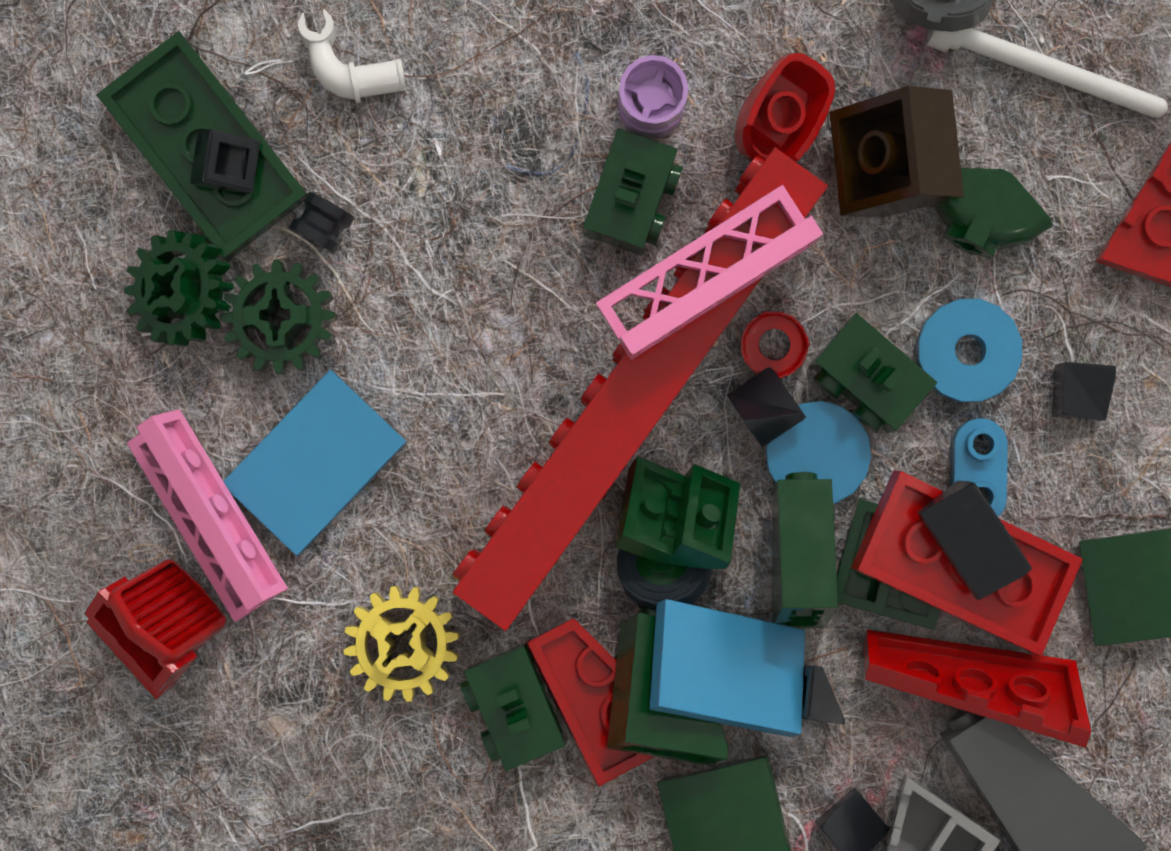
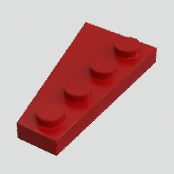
(1144, 233)
(991, 682)

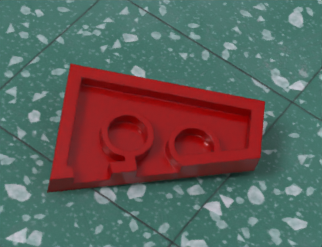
(582, 685)

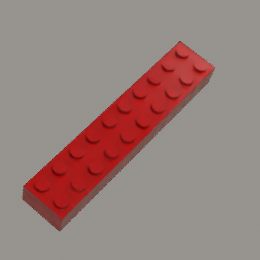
(617, 415)

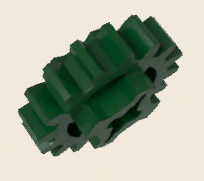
(178, 288)
(256, 317)

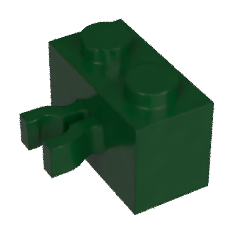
(631, 192)
(871, 375)
(513, 707)

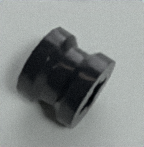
(321, 222)

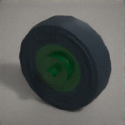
(654, 581)

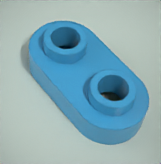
(985, 470)

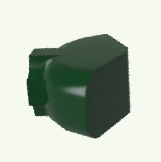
(992, 213)

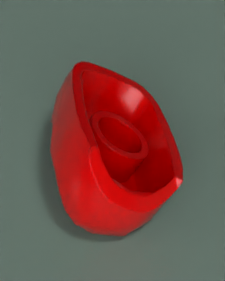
(785, 108)

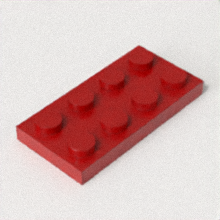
(908, 559)

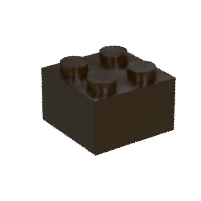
(896, 152)

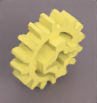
(382, 628)

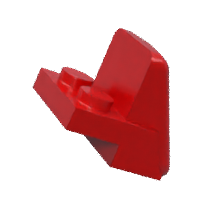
(156, 623)

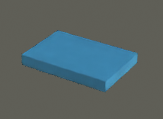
(314, 462)
(727, 669)

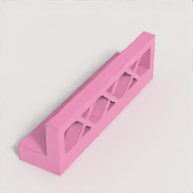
(720, 287)
(206, 513)

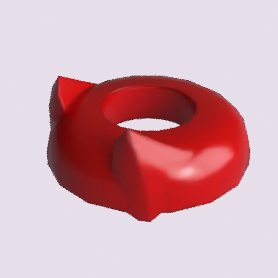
(774, 320)

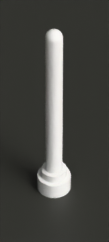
(1049, 68)

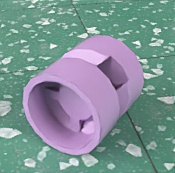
(652, 96)

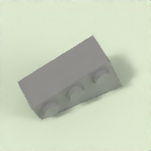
(931, 824)

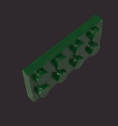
(164, 108)

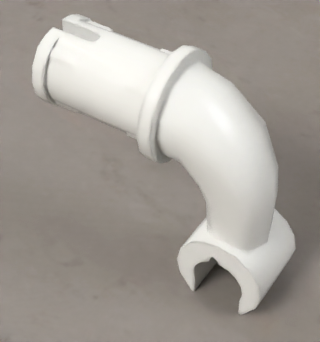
(344, 79)

